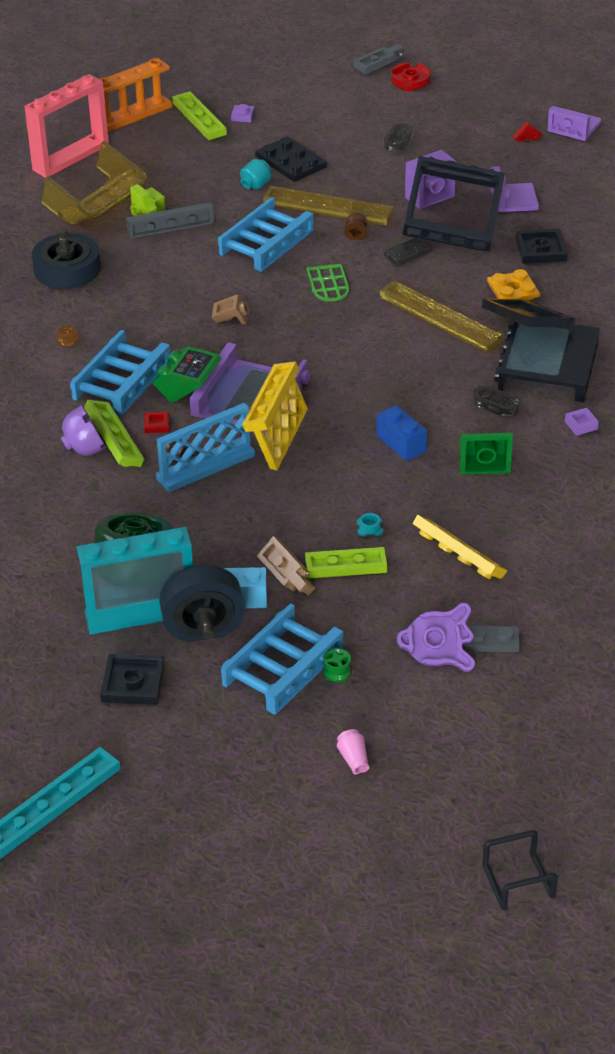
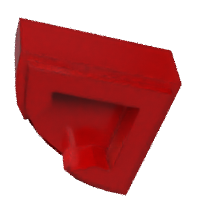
(527, 131)

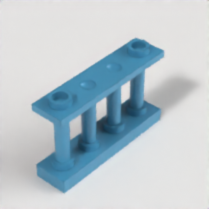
(271, 248)
(130, 387)
(292, 678)

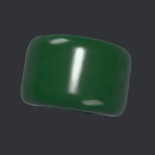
(128, 525)

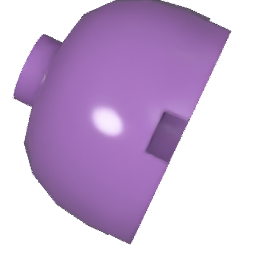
(81, 433)

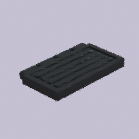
(528, 313)

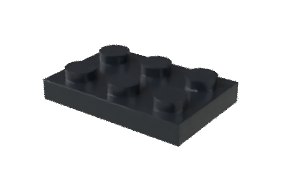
(291, 159)

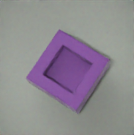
(242, 113)
(581, 421)

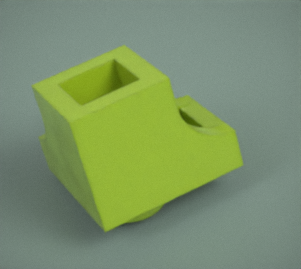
(146, 200)

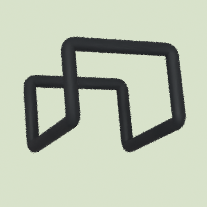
(503, 899)

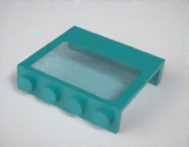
(127, 575)

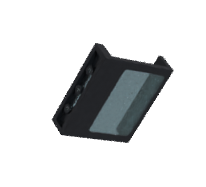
(549, 356)

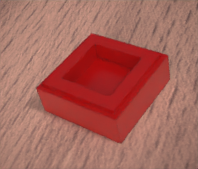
(156, 422)

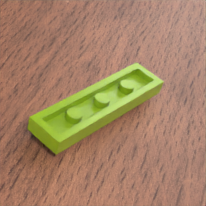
(199, 115)
(114, 433)

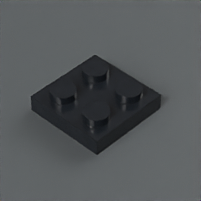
(541, 246)
(132, 679)

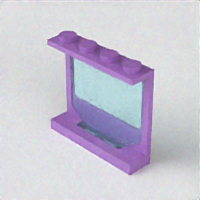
(233, 384)

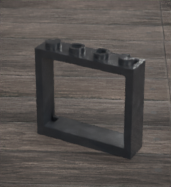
(450, 234)

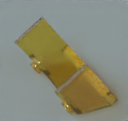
(116, 189)

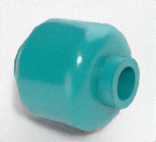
(255, 174)

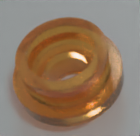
(66, 336)

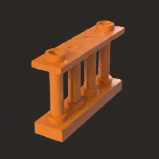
(143, 107)

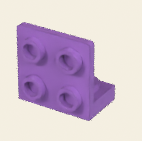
(571, 123)
(516, 196)

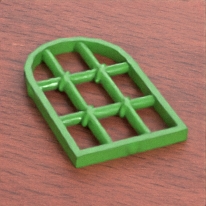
(322, 279)

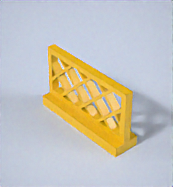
(275, 407)

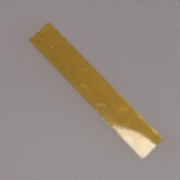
(328, 204)
(441, 316)

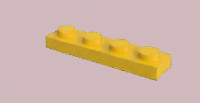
(466, 553)

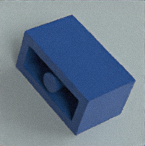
(401, 432)

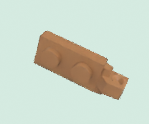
(285, 566)

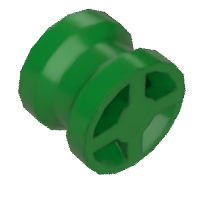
(339, 658)

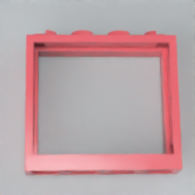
(35, 113)

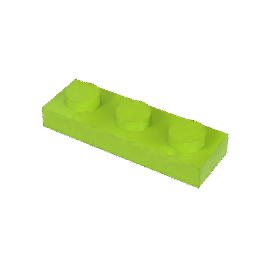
(346, 562)

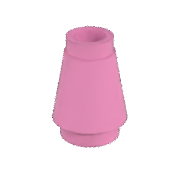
(353, 749)

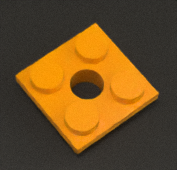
(513, 285)

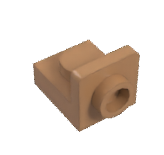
(229, 308)

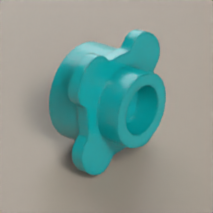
(369, 525)

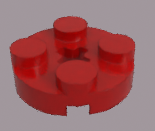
(410, 77)

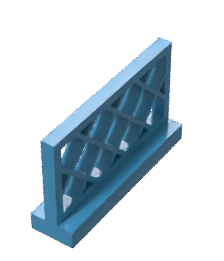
(208, 460)

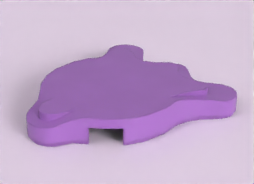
(438, 638)

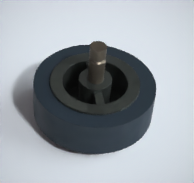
(66, 260)
(201, 603)

